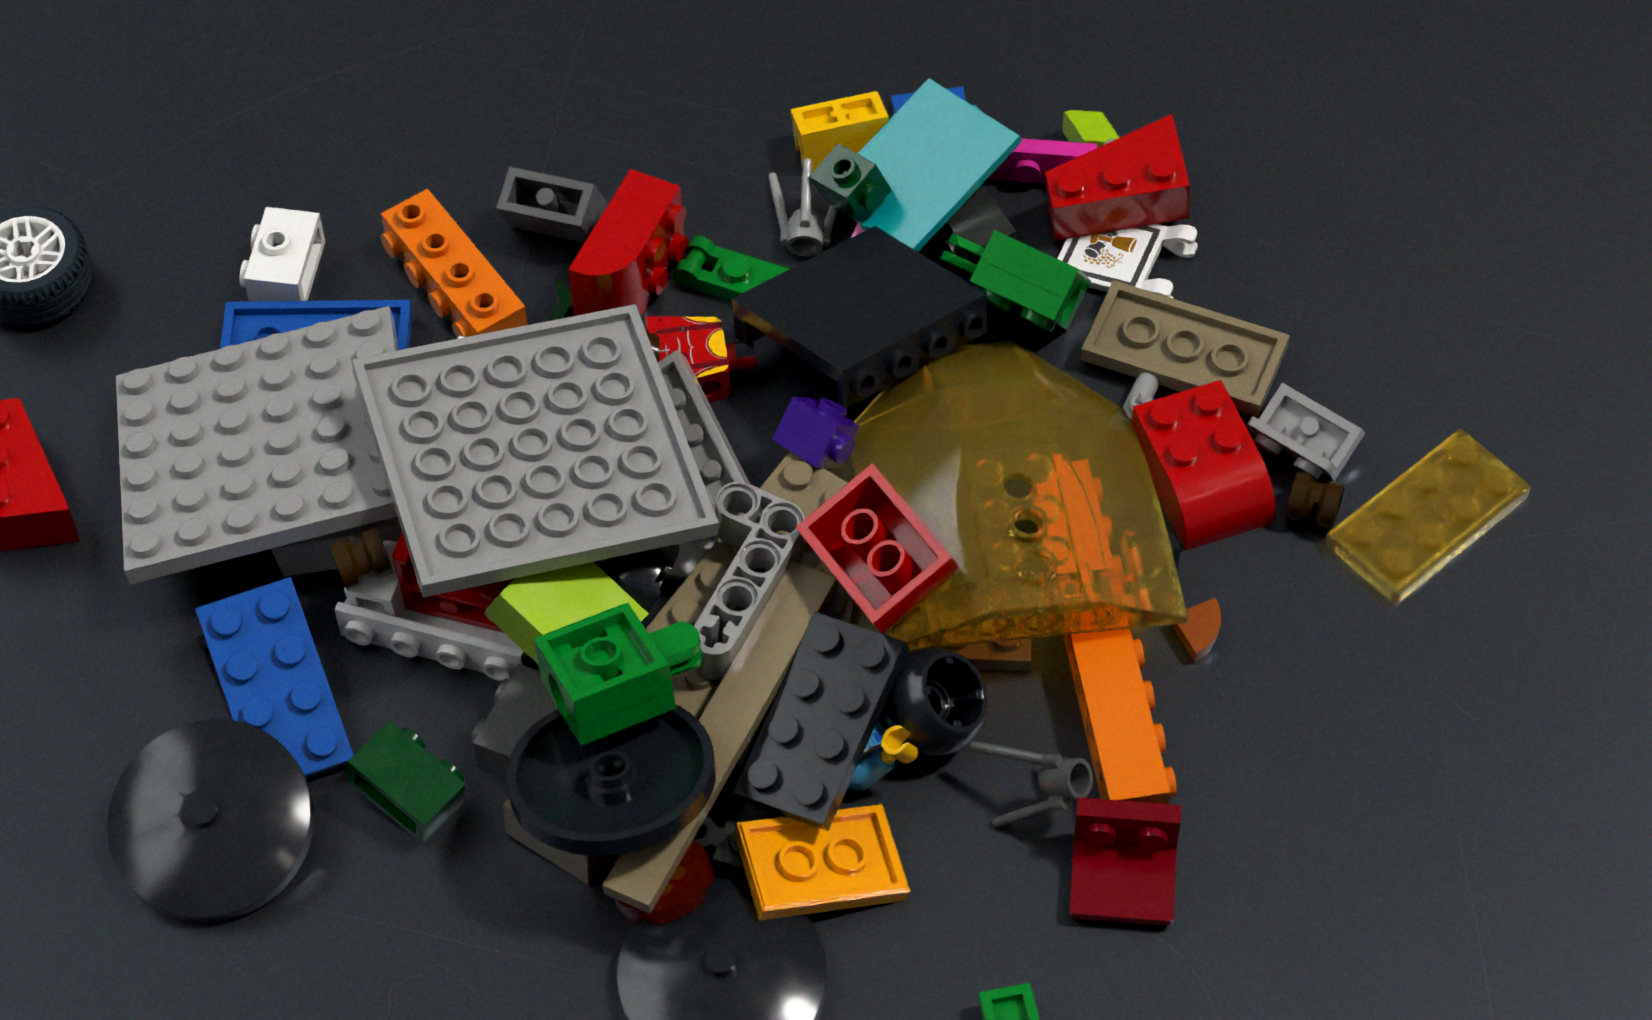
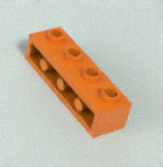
(449, 268)

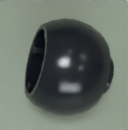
(937, 700)

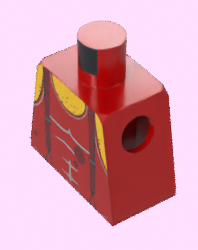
(705, 348)

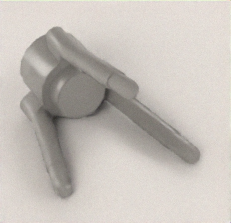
(805, 231)

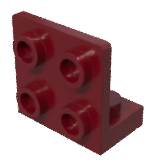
(1124, 861)

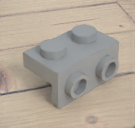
(1307, 432)

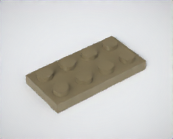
(1184, 345)

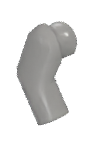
(1141, 392)

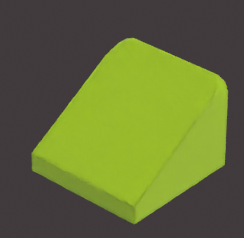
(1087, 127)

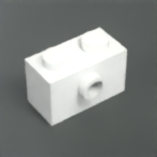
(283, 256)

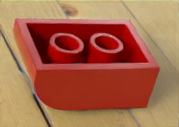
(630, 247)
(1204, 465)
(878, 548)

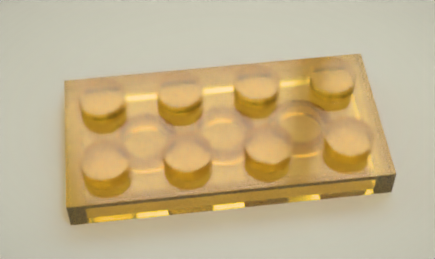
(1427, 516)

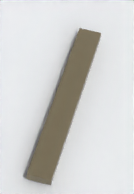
(732, 720)

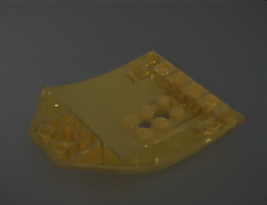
(1006, 414)

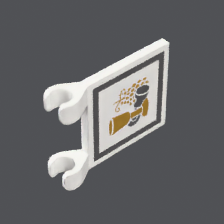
(1128, 255)

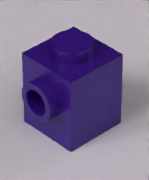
(817, 432)

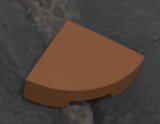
(1201, 628)

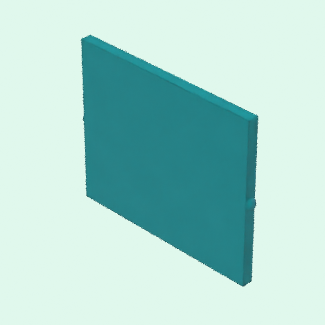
(933, 160)

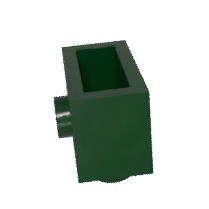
(407, 781)

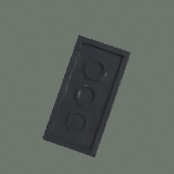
(821, 721)

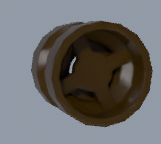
(1315, 501)
(364, 557)

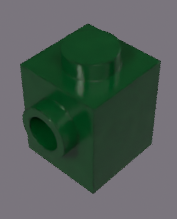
(850, 183)

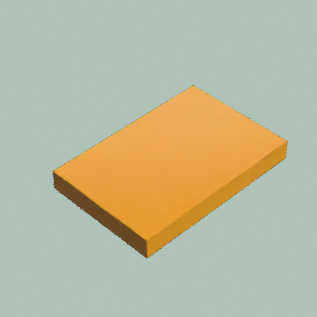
(815, 870)

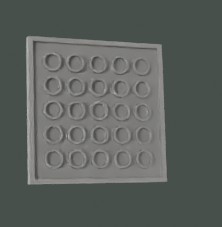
(249, 447)
(532, 450)

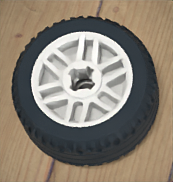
(41, 266)

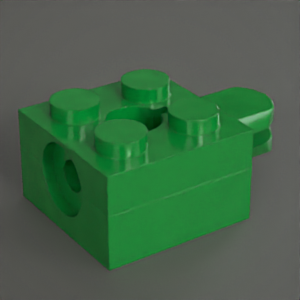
(1023, 278)
(614, 672)

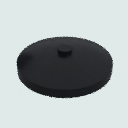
(614, 790)
(210, 820)
(723, 963)

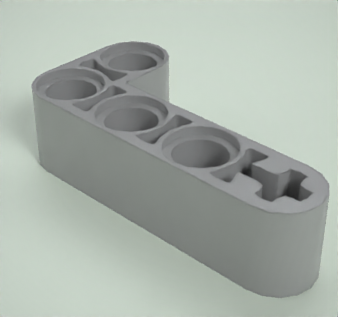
(741, 586)

